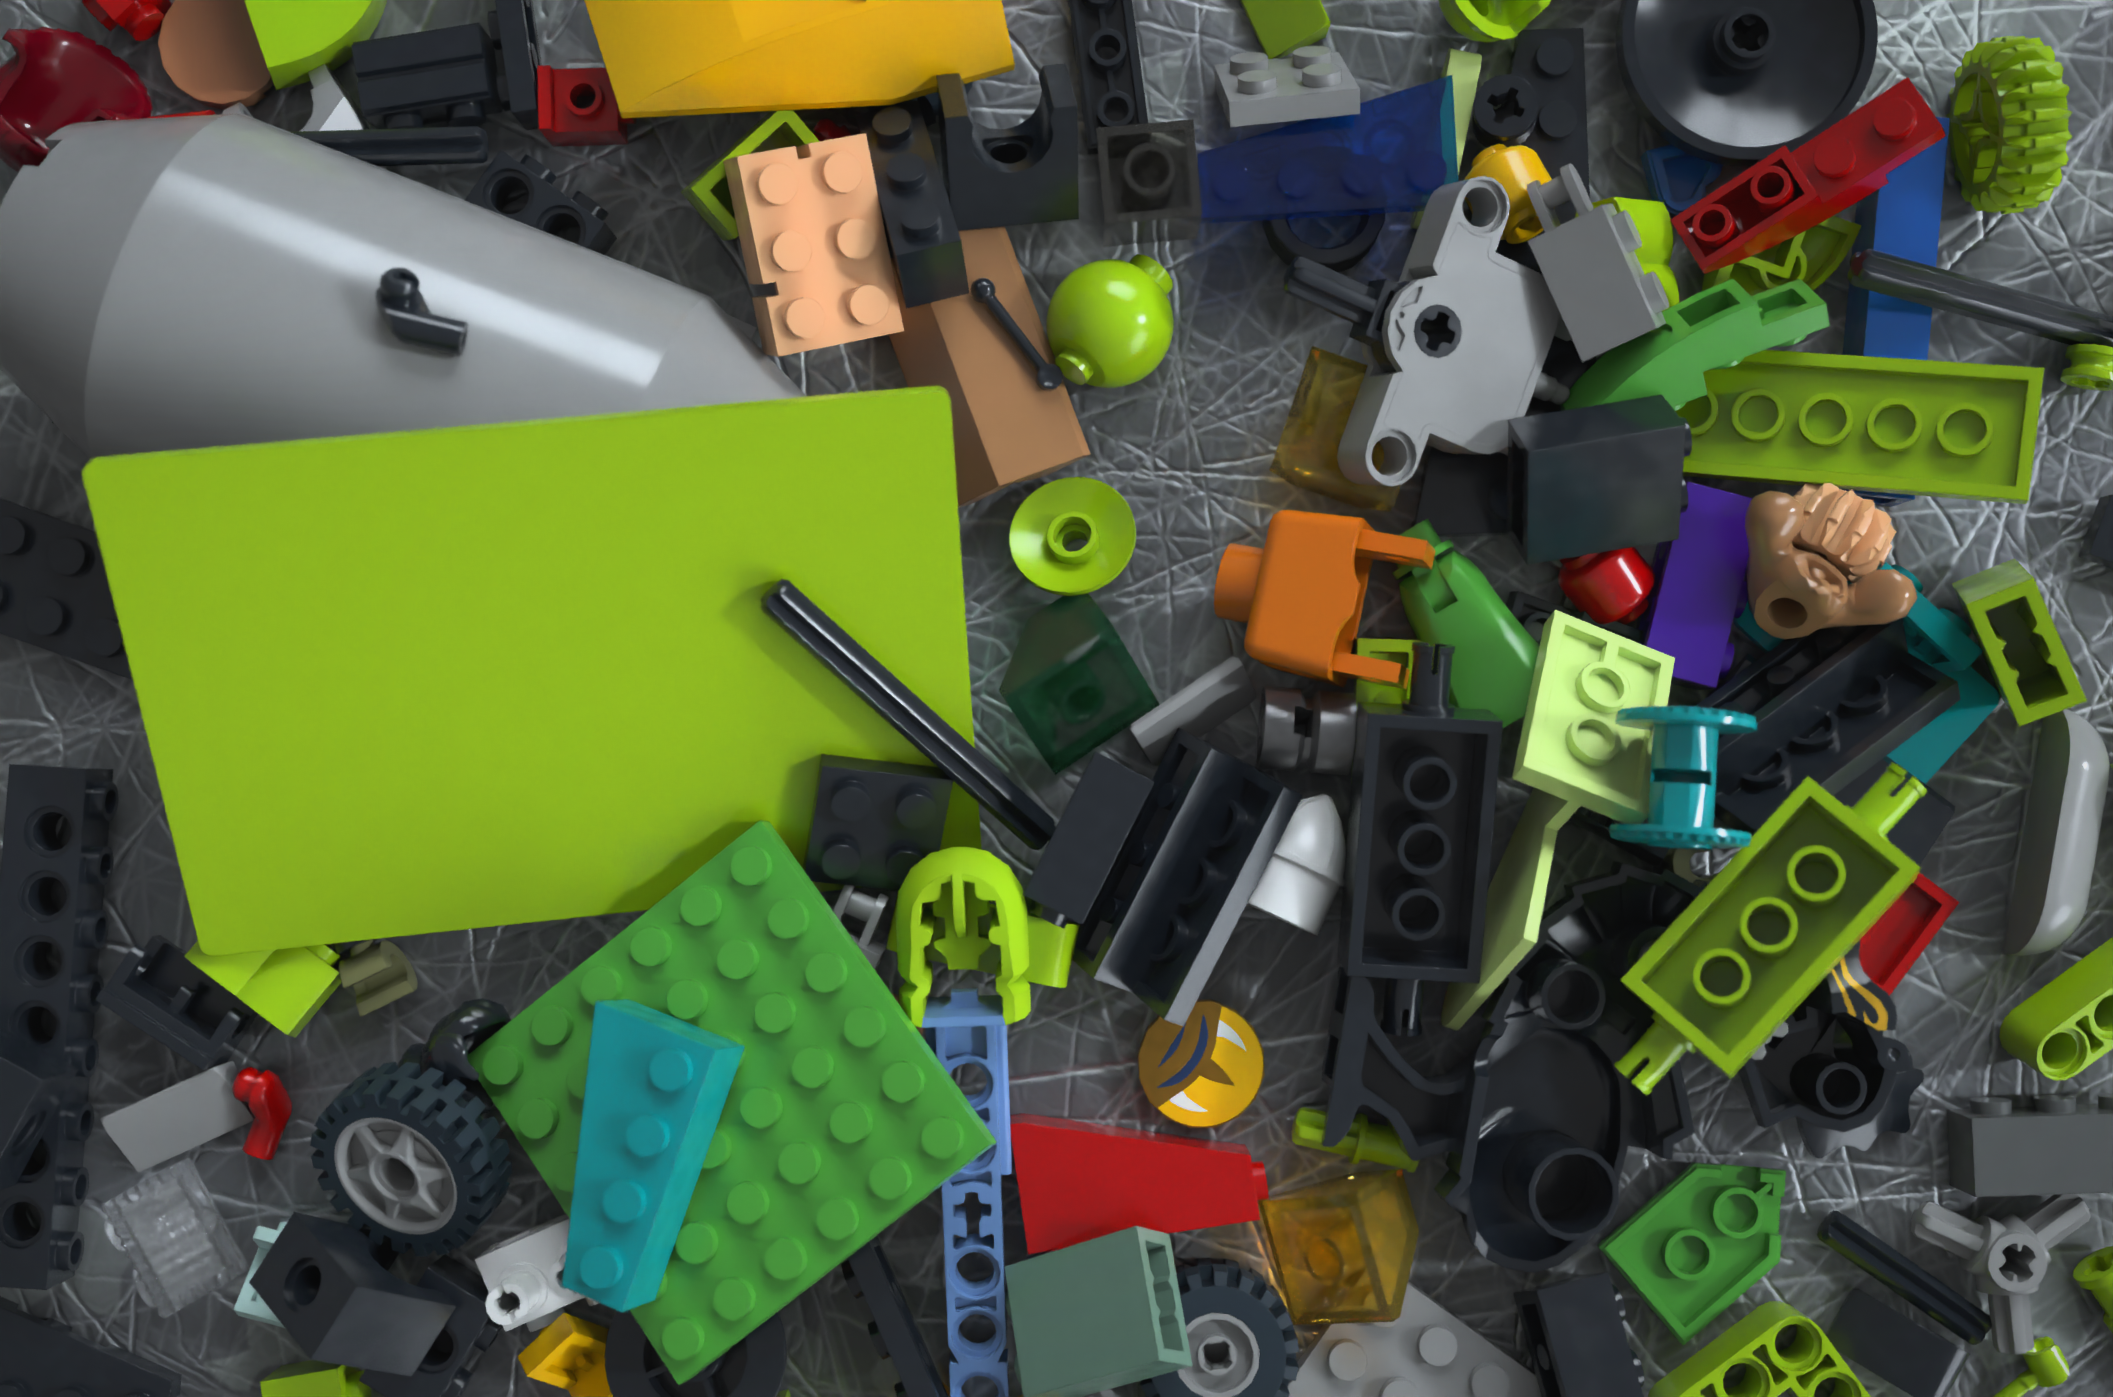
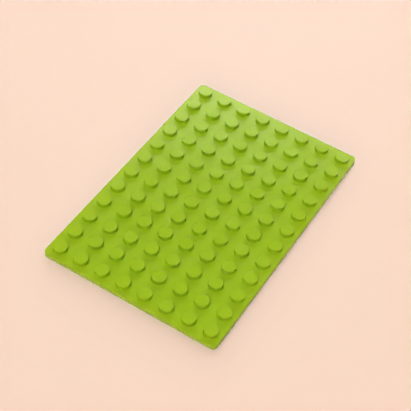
(522, 652)

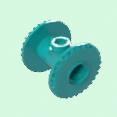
(1683, 776)

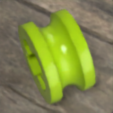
(2090, 367)

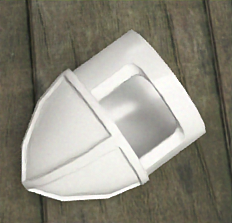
(1304, 867)

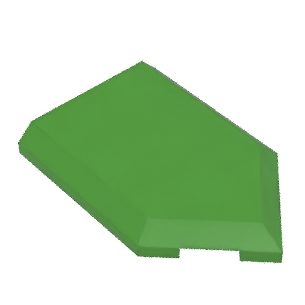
(1700, 1242)

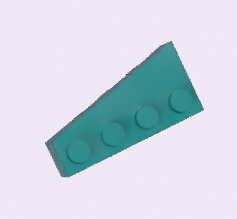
(641, 1147)

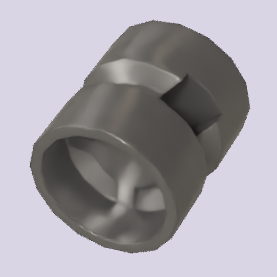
(1328, 734)

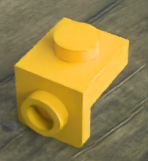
(569, 1357)

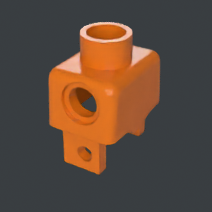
(1309, 594)

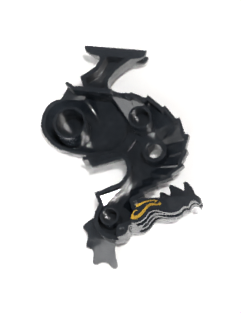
(1545, 1117)

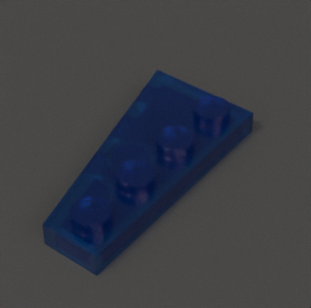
(1338, 165)

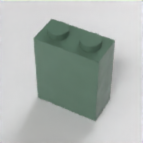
(1097, 1315)

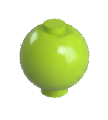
(1111, 321)

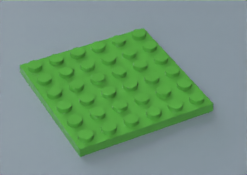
(829, 1116)

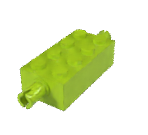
(1770, 927)

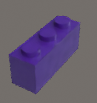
(1699, 588)

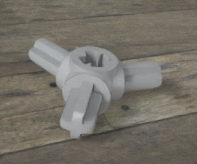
(1986, 1246)

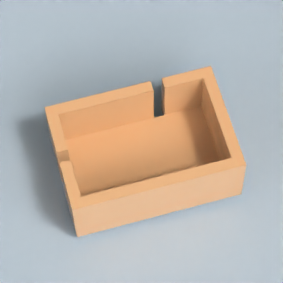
(819, 234)

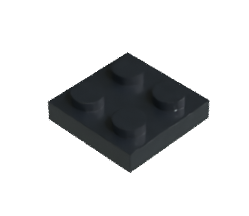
(874, 820)

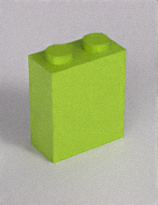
(2019, 642)

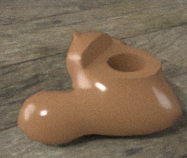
(1802, 592)

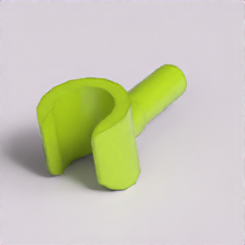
(2046, 1369)

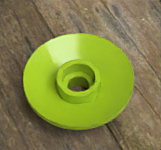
(1066, 512)

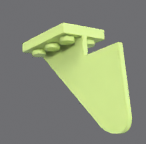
(1572, 760)

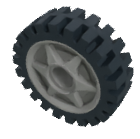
(411, 1158)

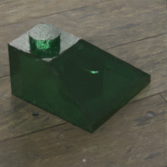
(1073, 681)

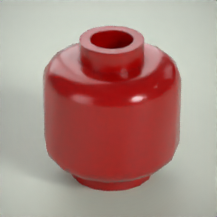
(1608, 584)

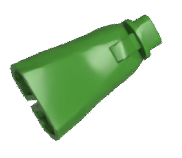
(1460, 608)

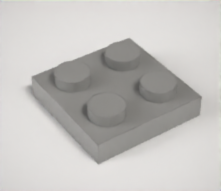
(1286, 88)

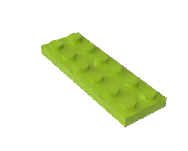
(1869, 425)

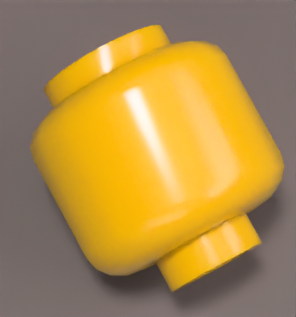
(1514, 169)

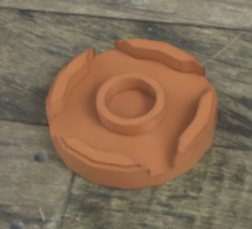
(214, 53)

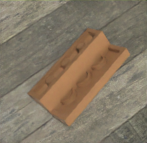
(1000, 416)

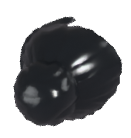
(454, 1040)

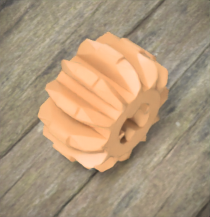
(1843, 529)

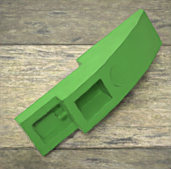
(1699, 335)

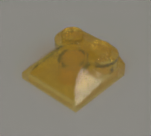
(1314, 430)

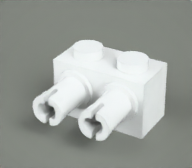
(527, 1276)

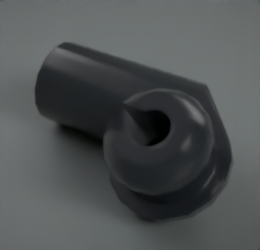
(411, 318)

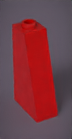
(1105, 1178)

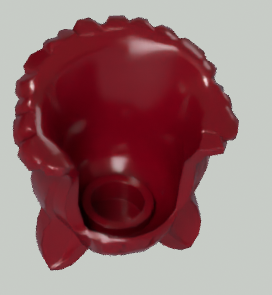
(59, 82)

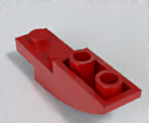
(1810, 184)

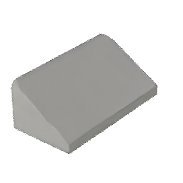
(1194, 708)
(178, 1118)

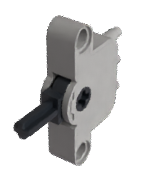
(1447, 344)

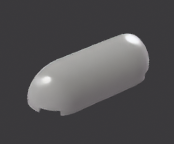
(2058, 835)

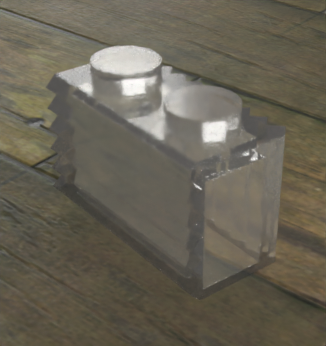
(173, 1238)

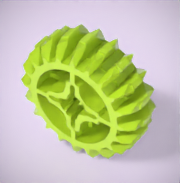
(2008, 124)

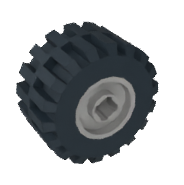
(1235, 1334)

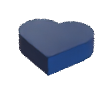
(1677, 177)

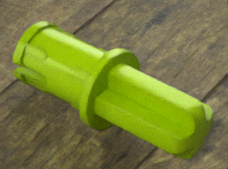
(1363, 1141)

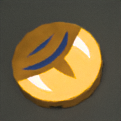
(1202, 1070)

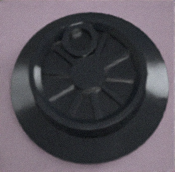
(746, 1370)

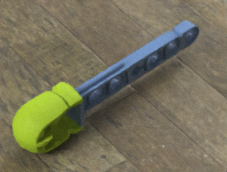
(973, 1032)

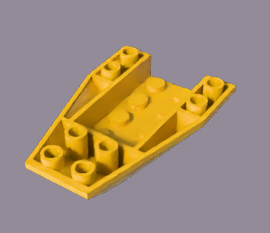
(791, 52)

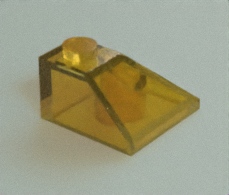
(1343, 1247)

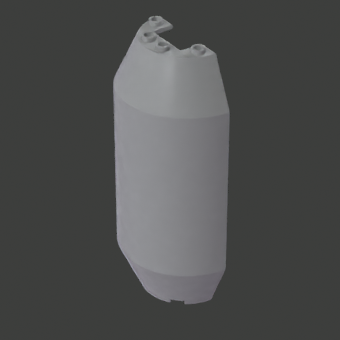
(227, 283)

